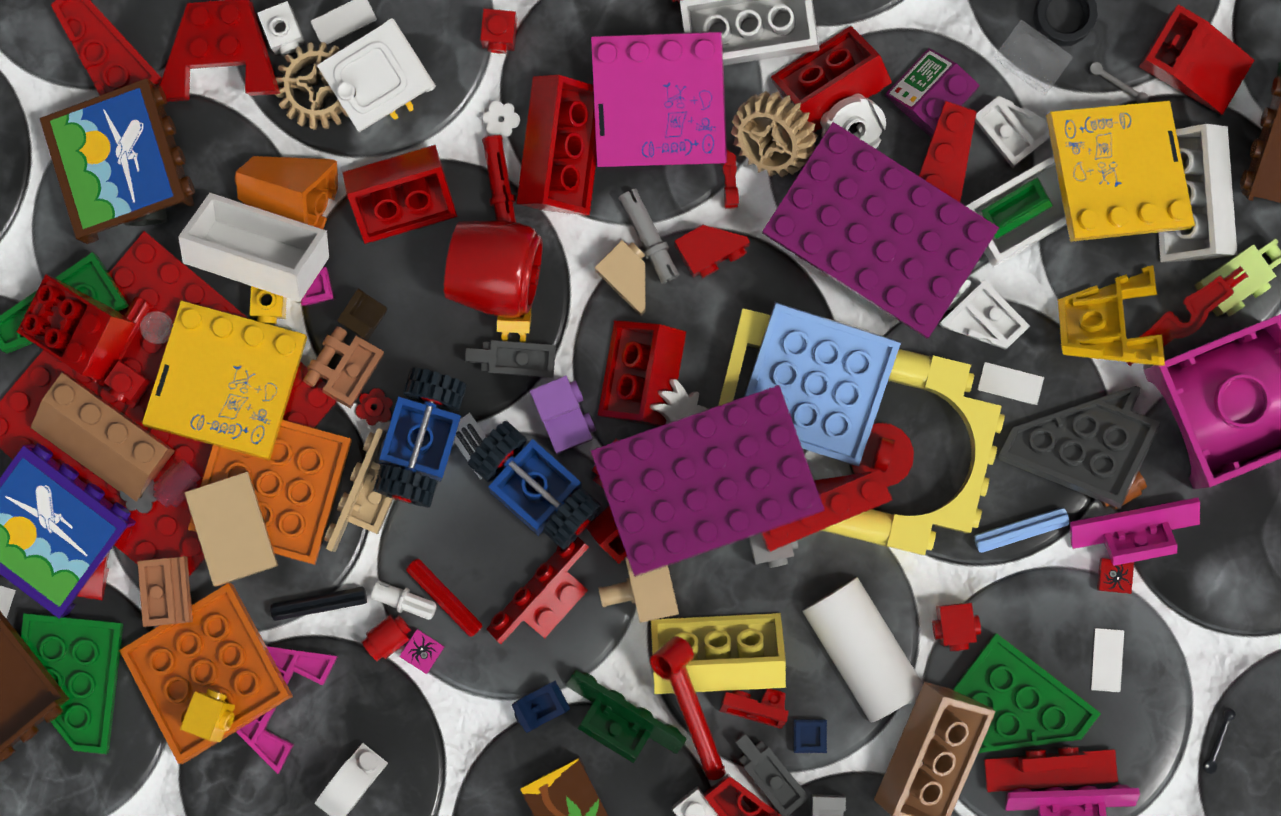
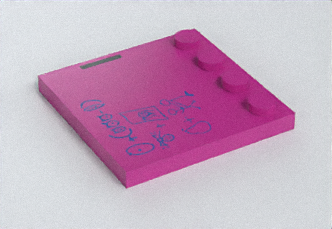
(659, 99)

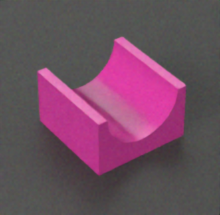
(1227, 402)

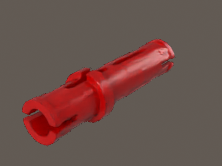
(501, 199)

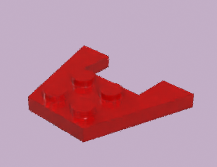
(218, 36)

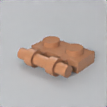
(352, 371)

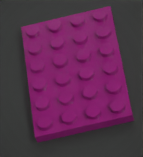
(880, 230)
(707, 481)

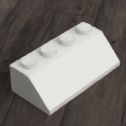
(1210, 191)

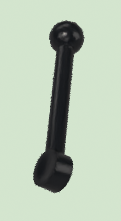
(1210, 765)

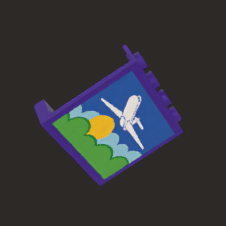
(53, 528)

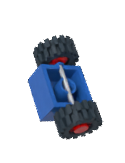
(420, 437)
(534, 485)

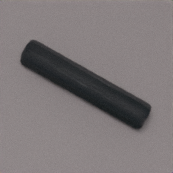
(318, 603)

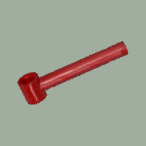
(670, 665)

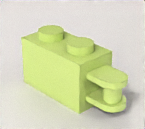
(1257, 269)

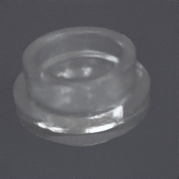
(156, 327)

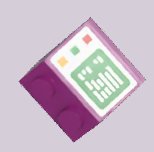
(927, 86)

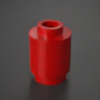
(386, 637)

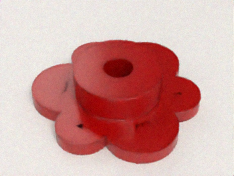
(383, 404)

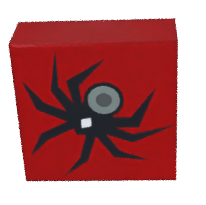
(1115, 578)

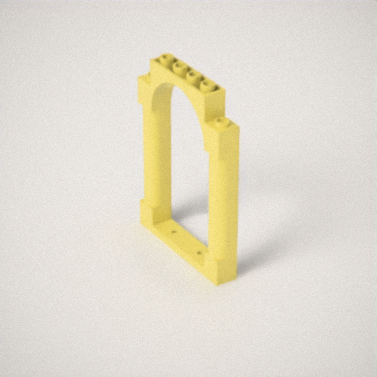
(934, 374)

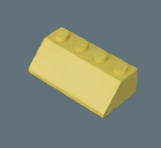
(727, 650)

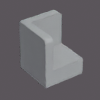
(827, 805)

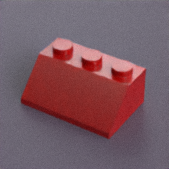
(836, 71)
(399, 194)
(637, 367)

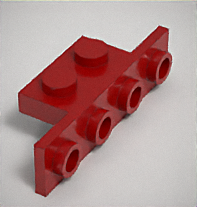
(545, 597)
(1051, 770)

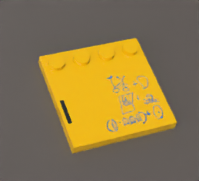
(1120, 170)
(225, 380)

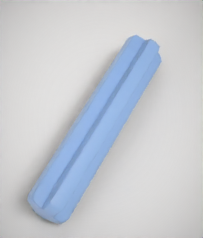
(1021, 530)

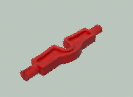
(1199, 306)

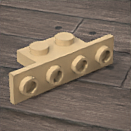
(362, 505)

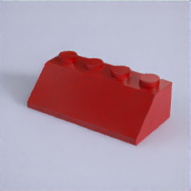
(559, 146)

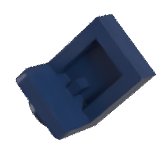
(540, 706)

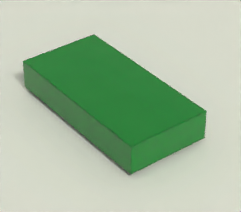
(1018, 207)

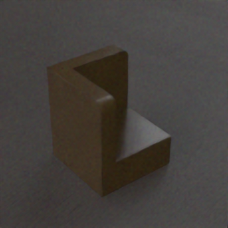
(362, 314)

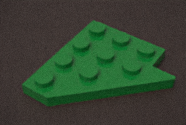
(85, 664)
(1027, 700)

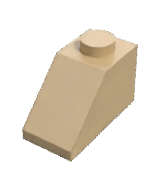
(625, 274)

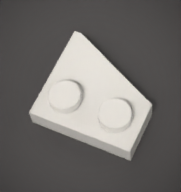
(1012, 129)
(986, 318)

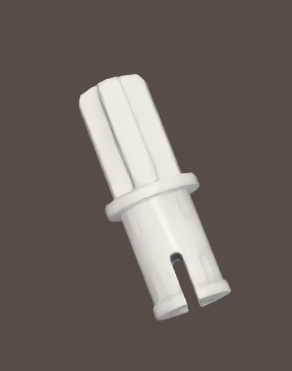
(403, 600)

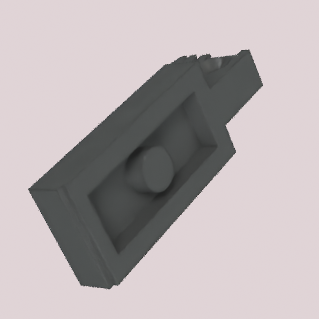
(514, 358)
(771, 776)

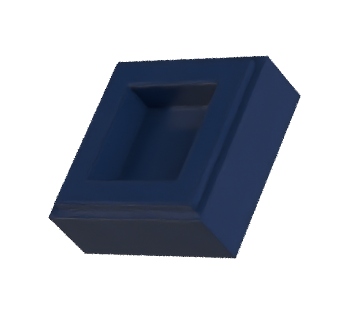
(809, 735)

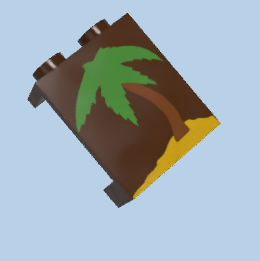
(563, 792)

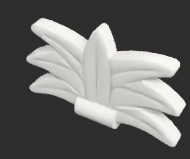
(678, 403)

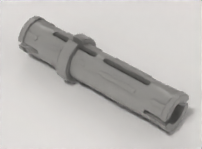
(654, 246)

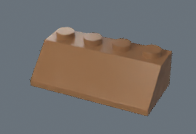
(100, 436)
(934, 753)

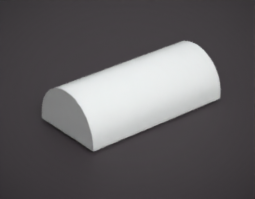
(864, 650)

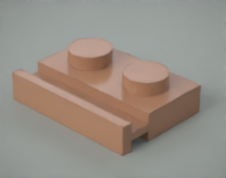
(165, 591)

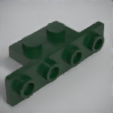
(620, 723)

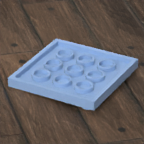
(827, 377)

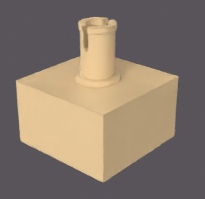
(649, 591)

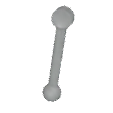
(1097, 69)

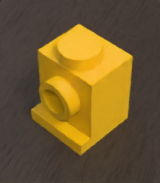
(270, 313)

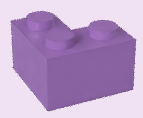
(561, 414)

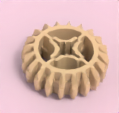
(303, 83)
(774, 134)

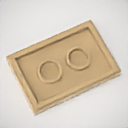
(231, 529)

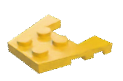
(1095, 322)

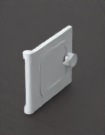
(380, 70)

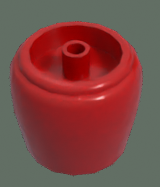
(493, 267)

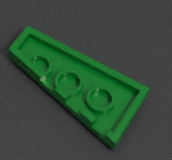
(85, 276)

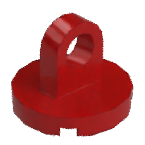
(889, 451)

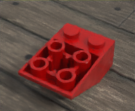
(1197, 60)
(76, 328)

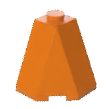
(289, 186)

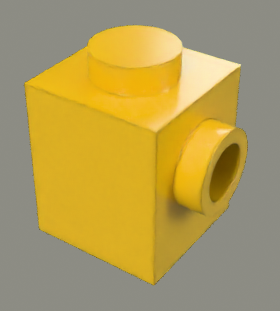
(208, 715)

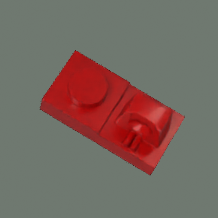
(768, 711)

